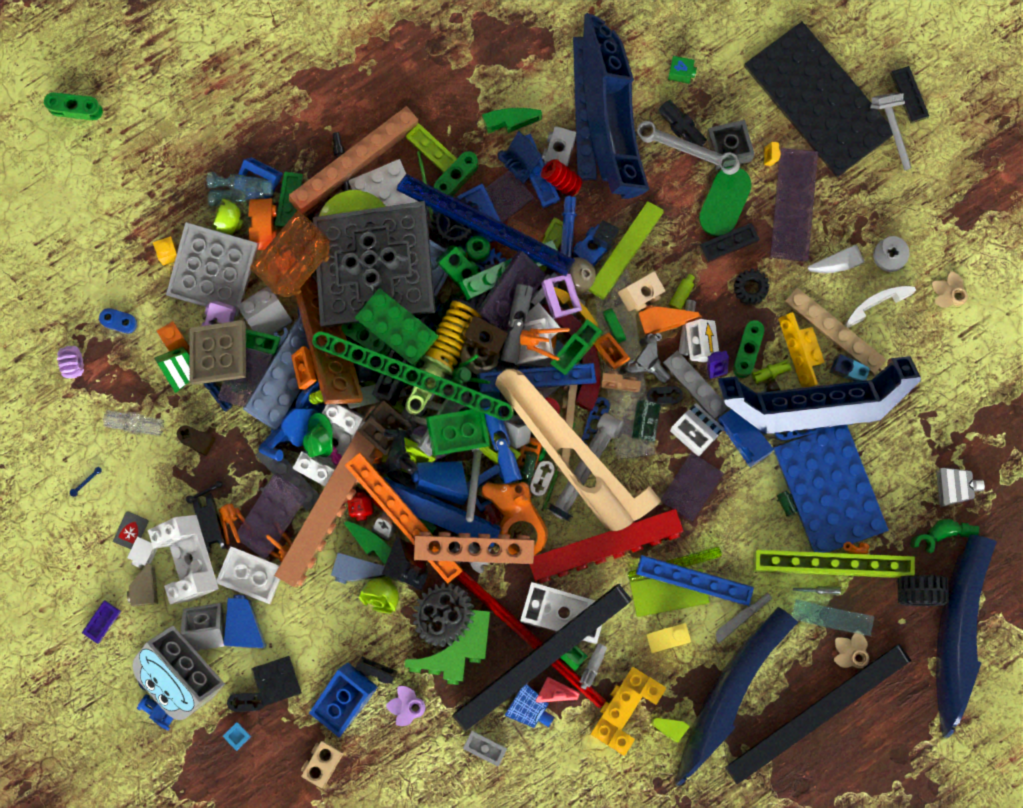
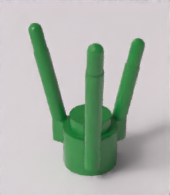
(463, 374)

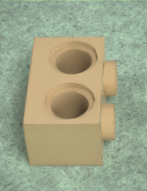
(326, 767)

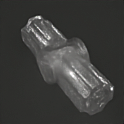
(133, 423)

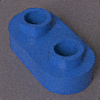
(117, 320)

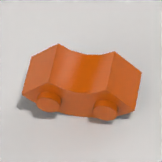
(262, 221)

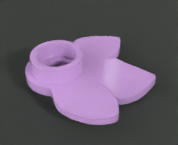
(403, 706)

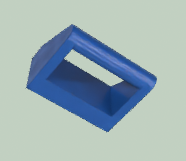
(262, 170)
(484, 478)

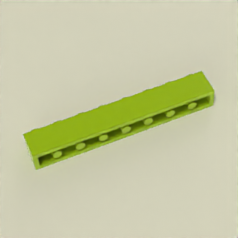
(833, 563)

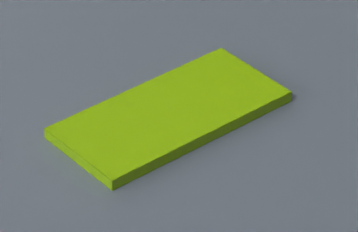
(655, 597)

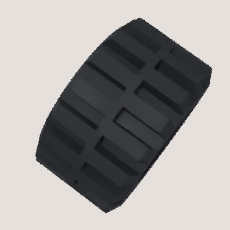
(923, 590)

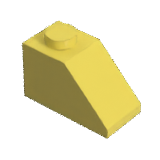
(668, 638)

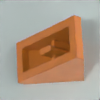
(611, 351)

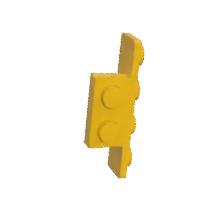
(802, 348)

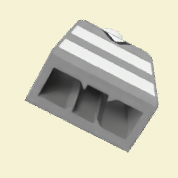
(956, 486)

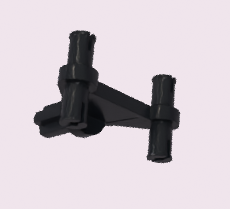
(397, 455)

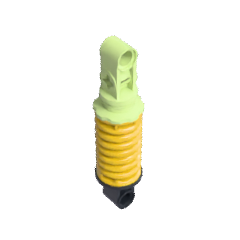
(446, 348)

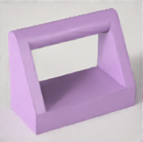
(552, 300)

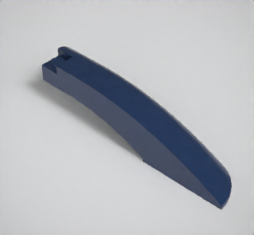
(610, 109)
(957, 636)
(724, 699)

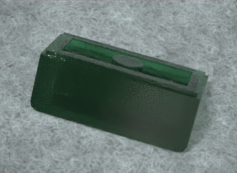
(646, 420)

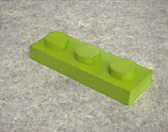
(431, 148)

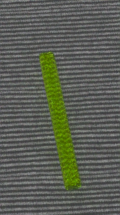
(685, 561)

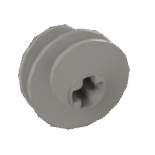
(897, 247)

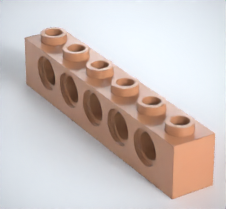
(524, 555)

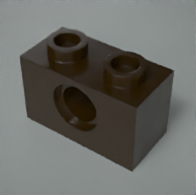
(494, 336)

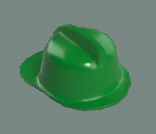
(319, 436)

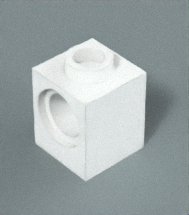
(142, 553)

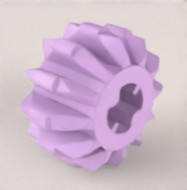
(70, 362)

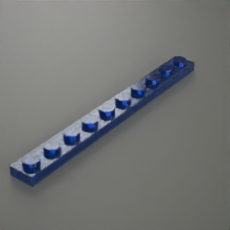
(485, 224)

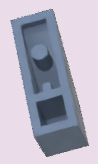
(354, 569)

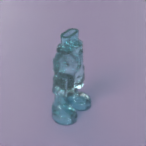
(241, 188)

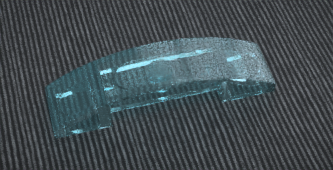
(833, 618)

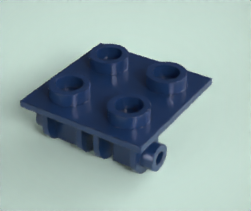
(520, 157)

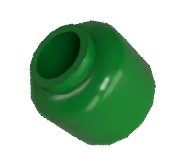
(473, 246)

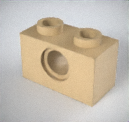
(632, 294)

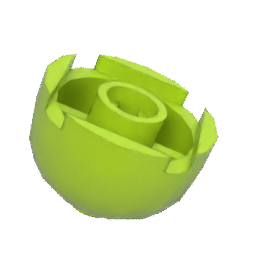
(227, 218)
(381, 594)

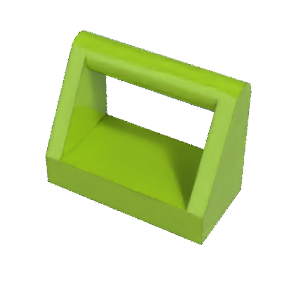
(671, 728)

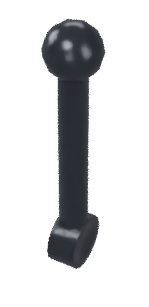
(218, 484)

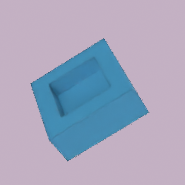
(237, 736)

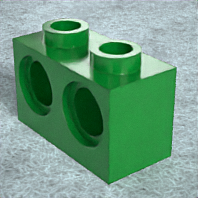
(455, 270)

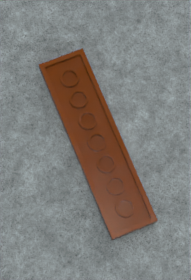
(335, 375)

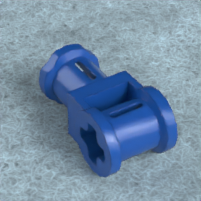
(156, 713)

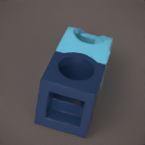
(849, 368)

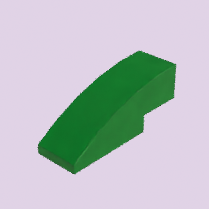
(510, 118)
(577, 347)
(369, 541)

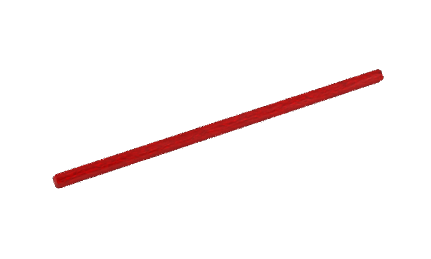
(524, 633)

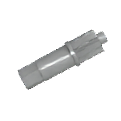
(593, 666)

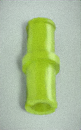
(771, 371)

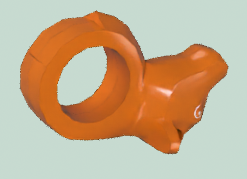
(515, 505)

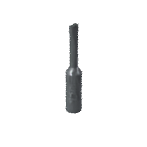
(821, 589)

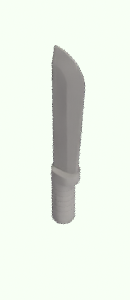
(735, 622)

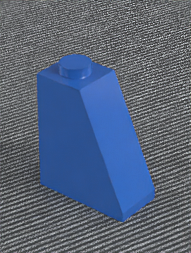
(442, 480)
(242, 624)

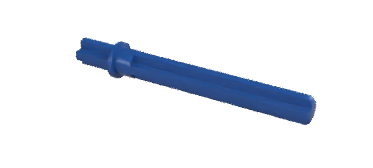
(568, 226)

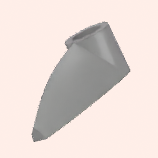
(839, 262)

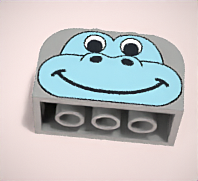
(175, 674)

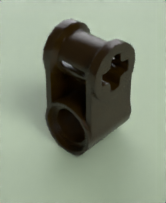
(198, 441)

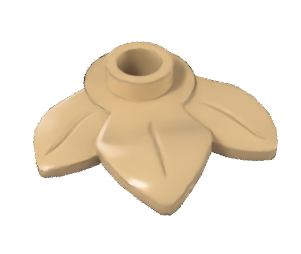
(947, 290)
(849, 649)

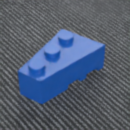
(745, 437)

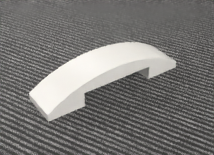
(896, 293)

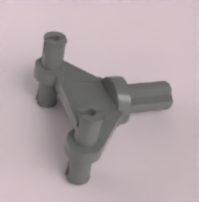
(647, 359)

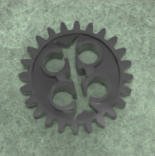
(443, 614)

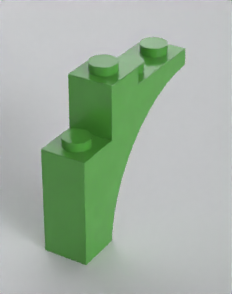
(453, 658)

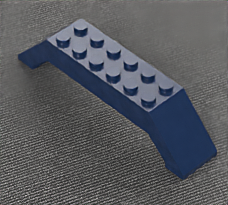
(822, 404)

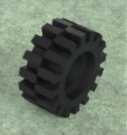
(754, 276)

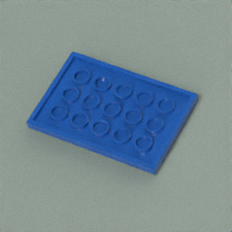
(830, 489)

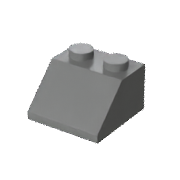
(264, 312)
(203, 626)

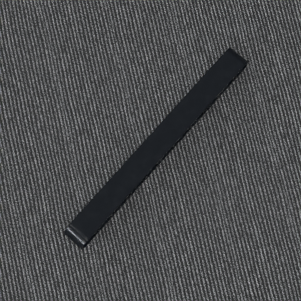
(542, 657)
(817, 713)

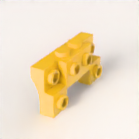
(622, 706)

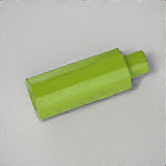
(682, 293)

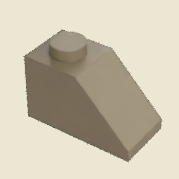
(143, 588)

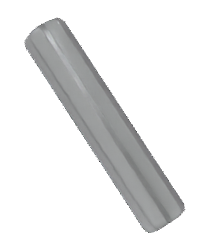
(683, 347)

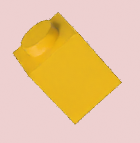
(166, 250)

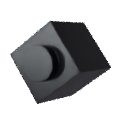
(606, 235)

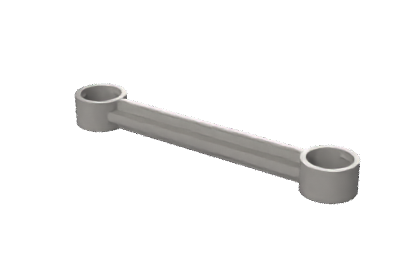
(688, 147)

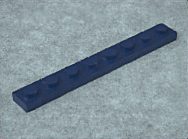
(585, 152)

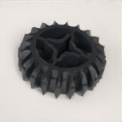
(452, 229)

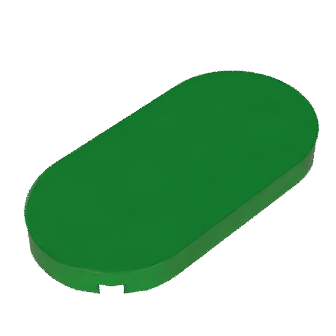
(725, 202)

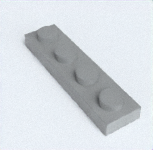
(695, 385)

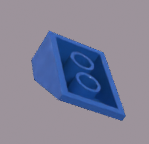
(343, 699)

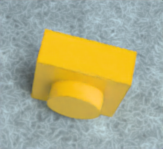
(771, 153)

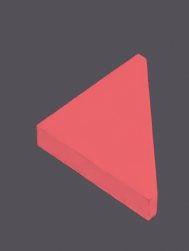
(556, 691)

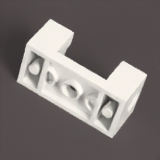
(344, 427)
(185, 538)
(543, 607)

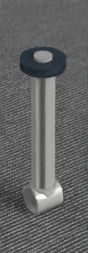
(608, 428)

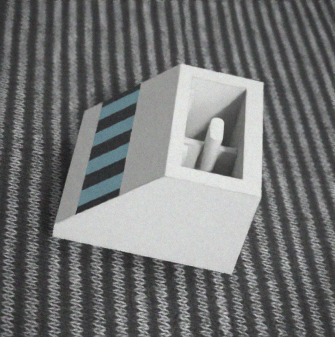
(696, 429)

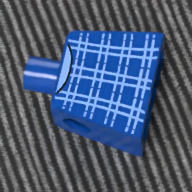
(527, 710)

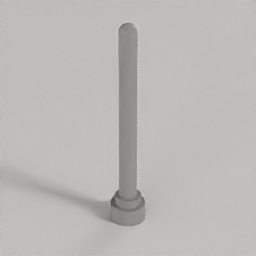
(473, 484)

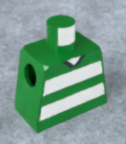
(175, 367)

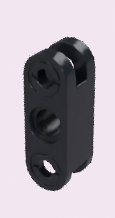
(209, 522)

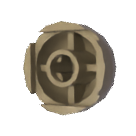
(582, 274)
(482, 363)

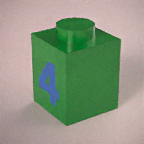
(682, 70)

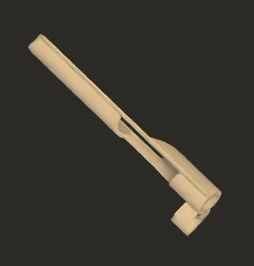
(608, 498)

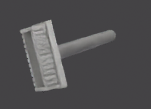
(888, 101)

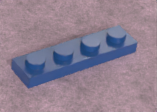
(545, 191)

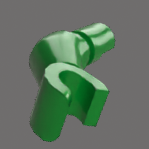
(943, 529)

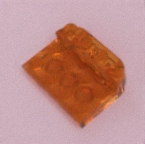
(292, 256)

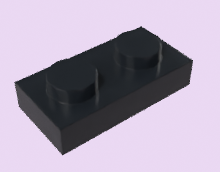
(369, 667)

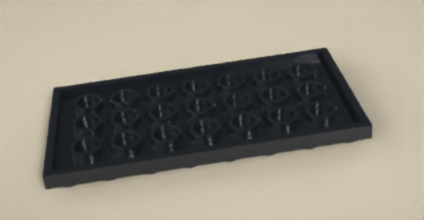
(819, 99)

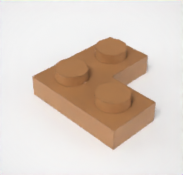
(613, 380)

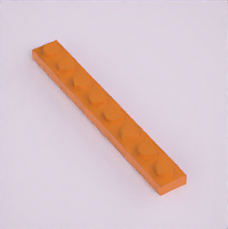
(397, 510)

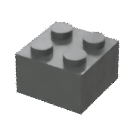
(733, 139)

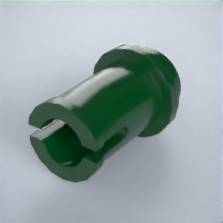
(786, 503)

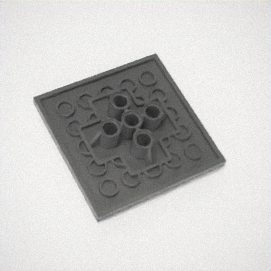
(396, 232)

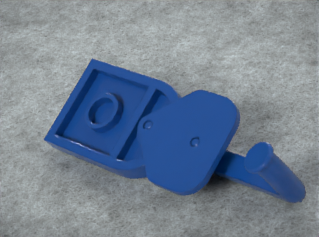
(293, 424)

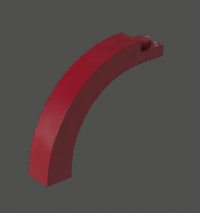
(586, 393)

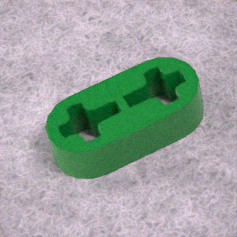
(614, 325)

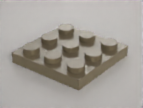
(217, 352)

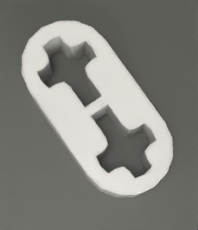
(537, 477)

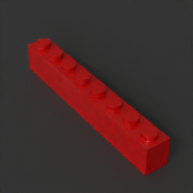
(606, 545)

